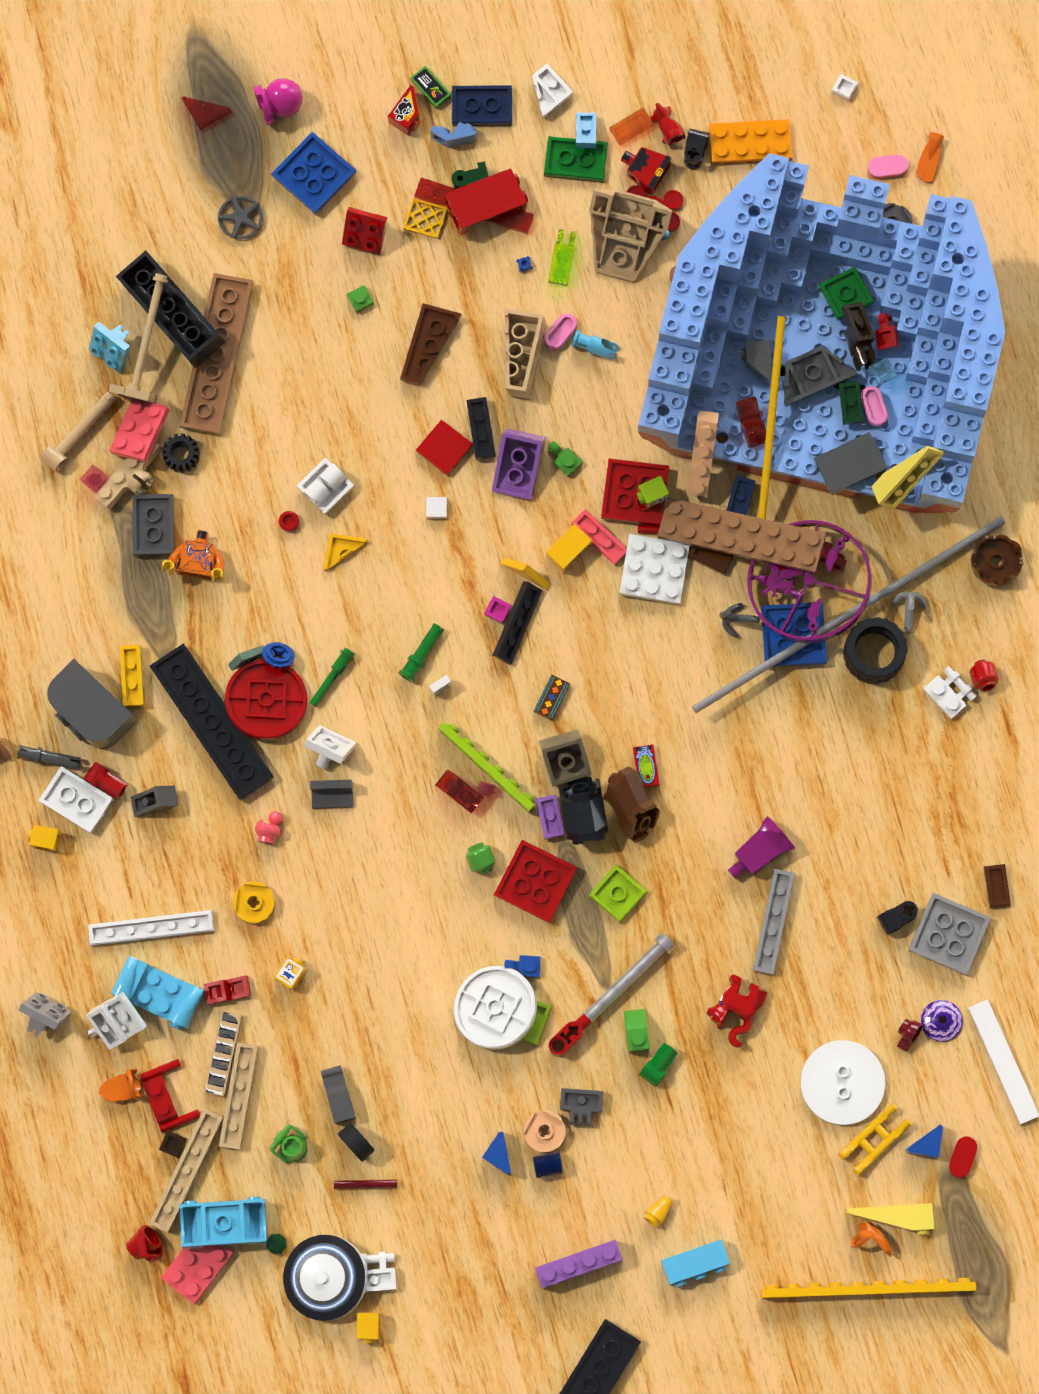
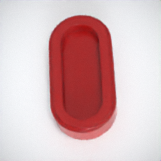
(962, 1157)

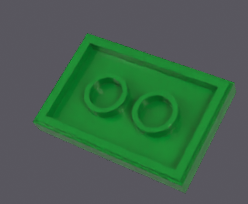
(569, 162)

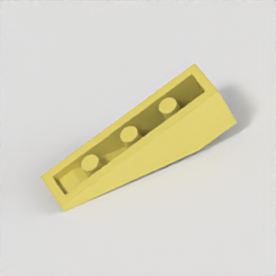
(902, 478)
(907, 1217)

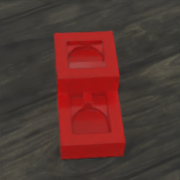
(227, 990)

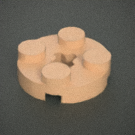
(542, 1119)

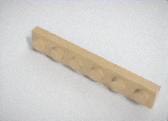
(186, 1170)

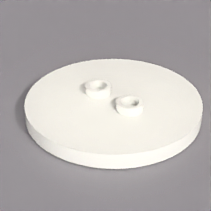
(495, 1007)
(842, 1082)

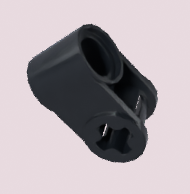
(695, 146)
(895, 919)

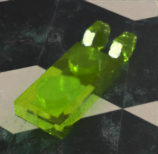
(562, 260)

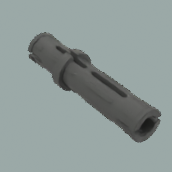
(40, 755)

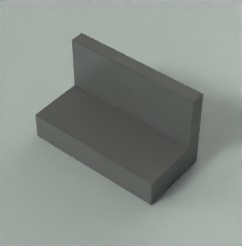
(332, 794)

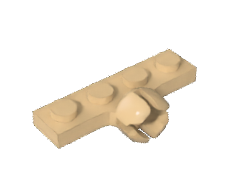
(128, 476)

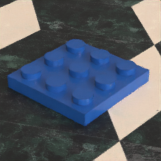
(313, 173)
(773, 643)

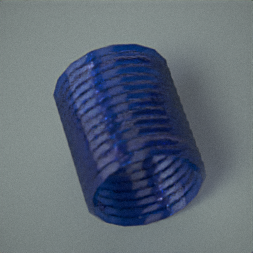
(548, 1165)

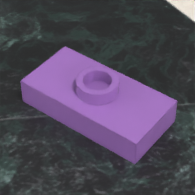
(550, 817)

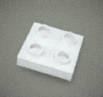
(325, 486)

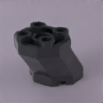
(583, 810)

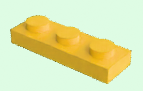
(131, 675)

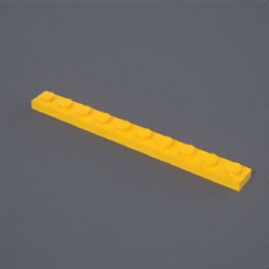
(877, 1287)

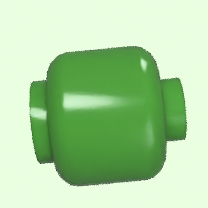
(480, 858)

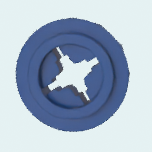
(278, 649)

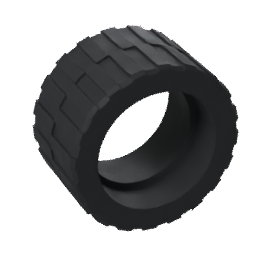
(882, 627)

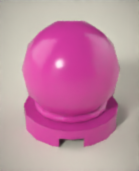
(279, 99)

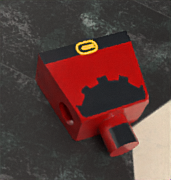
(646, 168)

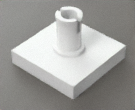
(329, 746)

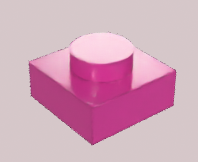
(497, 610)

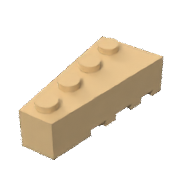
(523, 346)

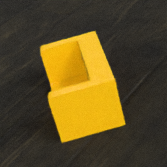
(568, 547)

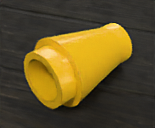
(657, 1212)

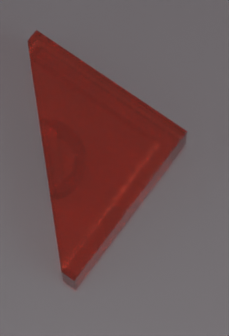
(205, 112)

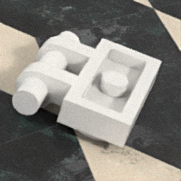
(945, 697)
(381, 1278)

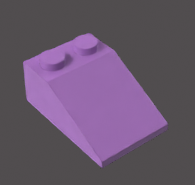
(518, 463)

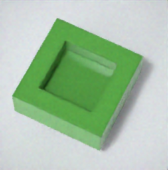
(360, 299)

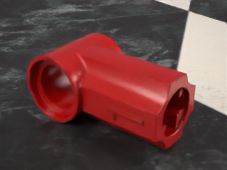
(101, 778)

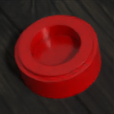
(289, 521)

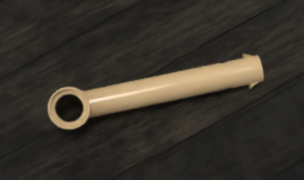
(55, 457)

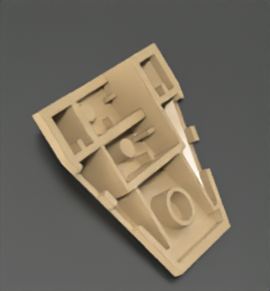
(625, 231)

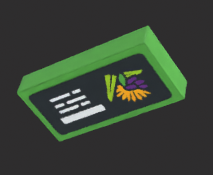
(430, 87)

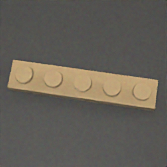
(238, 1096)

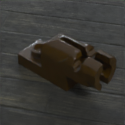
(859, 335)

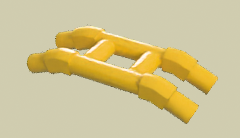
(887, 1138)

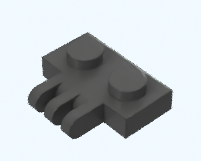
(581, 1104)

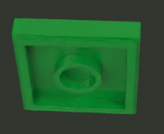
(844, 290)

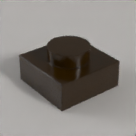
(173, 1144)

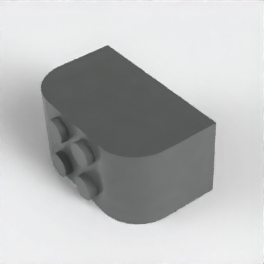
(88, 707)

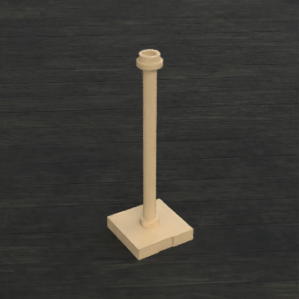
(134, 389)

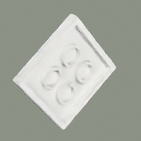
(654, 569)

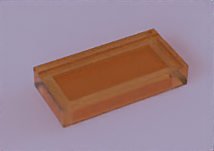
(631, 126)

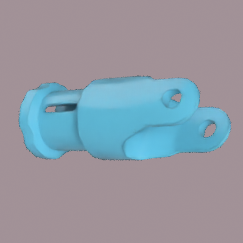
(595, 345)

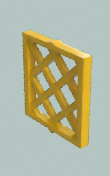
(425, 218)

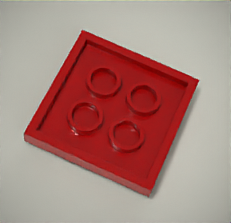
(620, 491)
(535, 881)

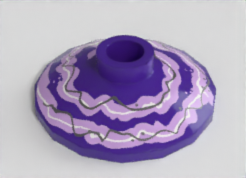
(934, 1028)

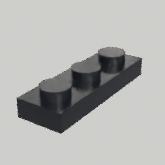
(481, 428)

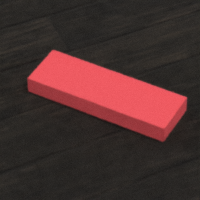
(601, 537)

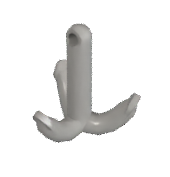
(910, 599)

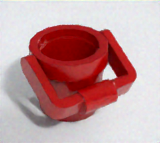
(143, 1244)

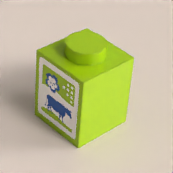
(652, 492)

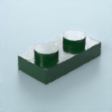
(851, 403)

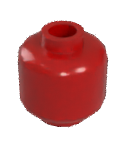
(984, 675)

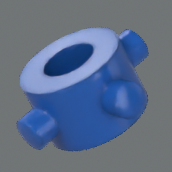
(524, 264)

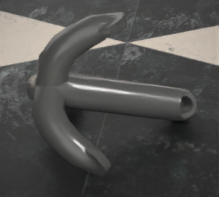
(727, 617)

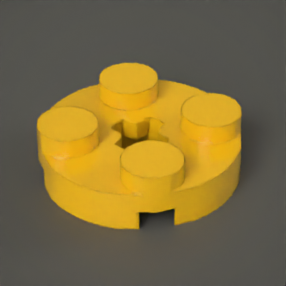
(261, 911)

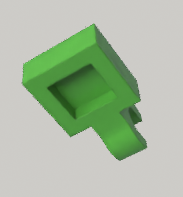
(566, 460)

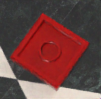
(444, 447)

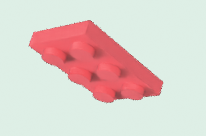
(139, 430)
(196, 1269)

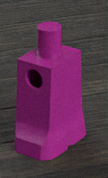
(761, 849)

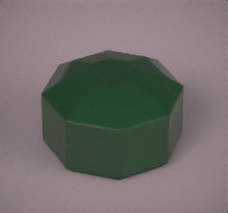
(276, 1243)

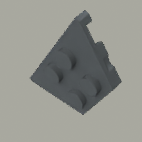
(813, 374)

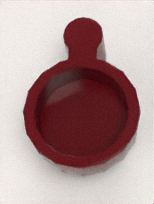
(910, 1031)

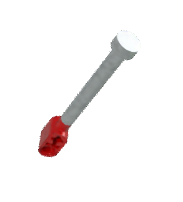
(662, 945)

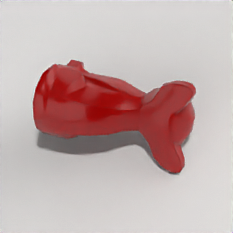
(670, 128)

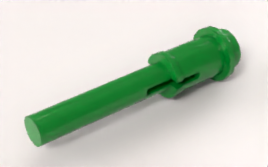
(337, 668)

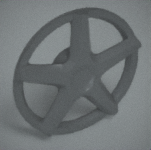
(240, 216)

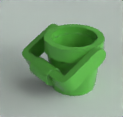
(292, 1147)

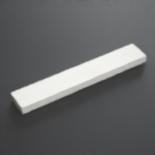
(151, 928)
(1003, 1062)

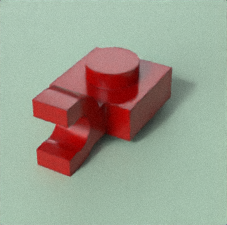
(887, 334)

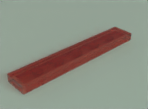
(435, 192)

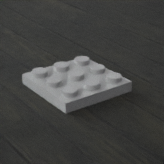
(949, 934)

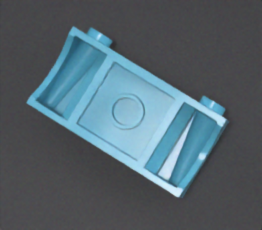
(158, 992)
(223, 1223)

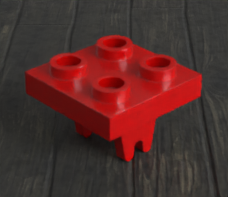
(364, 230)

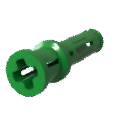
(416, 660)

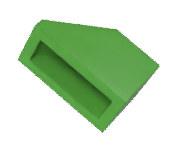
(636, 1031)

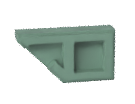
(246, 657)

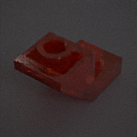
(751, 422)
(459, 791)

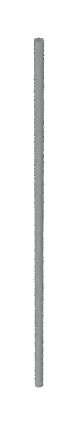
(849, 614)

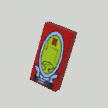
(646, 765)

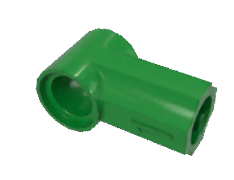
(656, 1067)

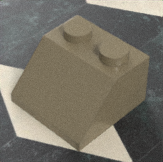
(565, 757)

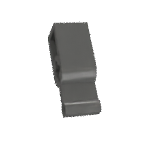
(338, 1095)

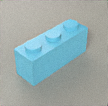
(695, 1263)

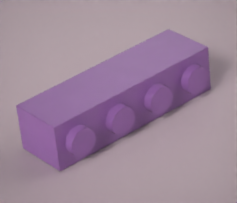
(578, 1264)

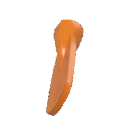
(930, 157)

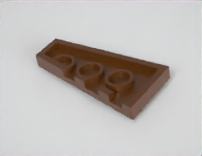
(429, 337)

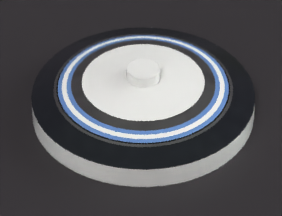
(325, 1277)

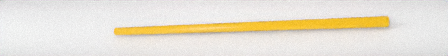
(771, 417)

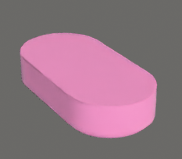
(887, 166)
(560, 332)
(874, 406)

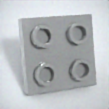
(44, 1013)

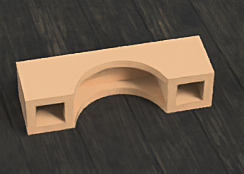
(702, 453)

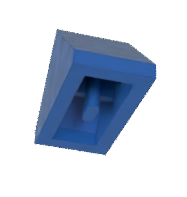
(928, 1145)
(498, 1155)

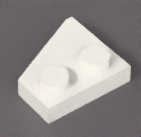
(550, 90)

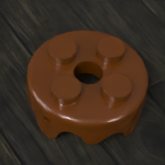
(1000, 546)

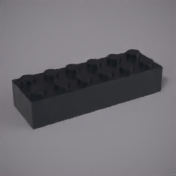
(175, 312)

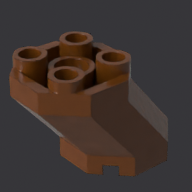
(631, 803)

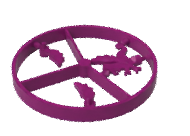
(775, 582)

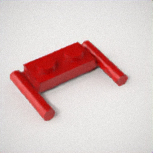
(161, 1100)

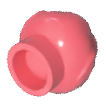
(269, 832)

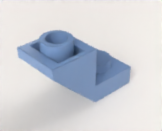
(461, 135)

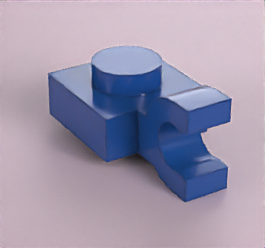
(527, 965)

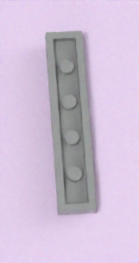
(773, 922)

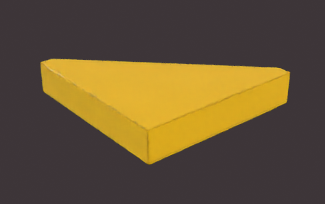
(341, 547)
(526, 572)

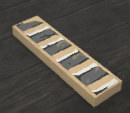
(222, 1053)

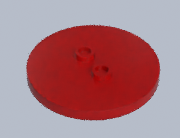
(265, 700)

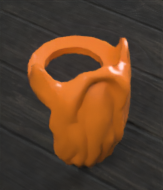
(121, 1087)
(869, 1231)

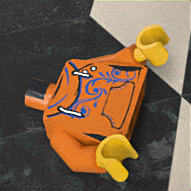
(196, 559)

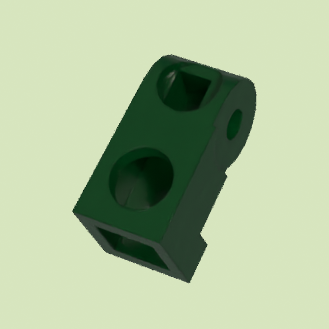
(462, 178)

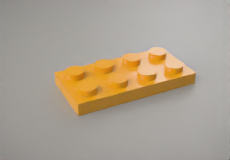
(749, 141)

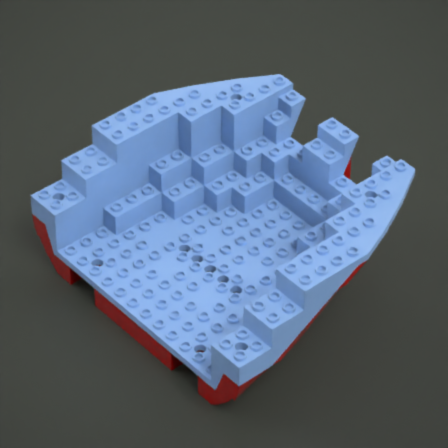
(765, 260)

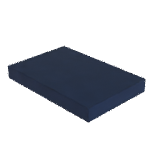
(482, 105)

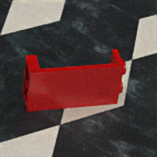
(485, 199)

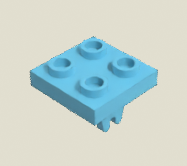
(110, 346)

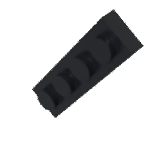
(517, 622)

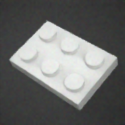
(76, 799)

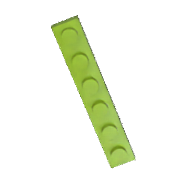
(493, 772)

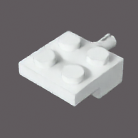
(115, 1021)

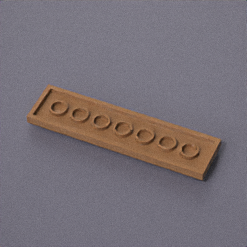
(212, 379)
(742, 535)

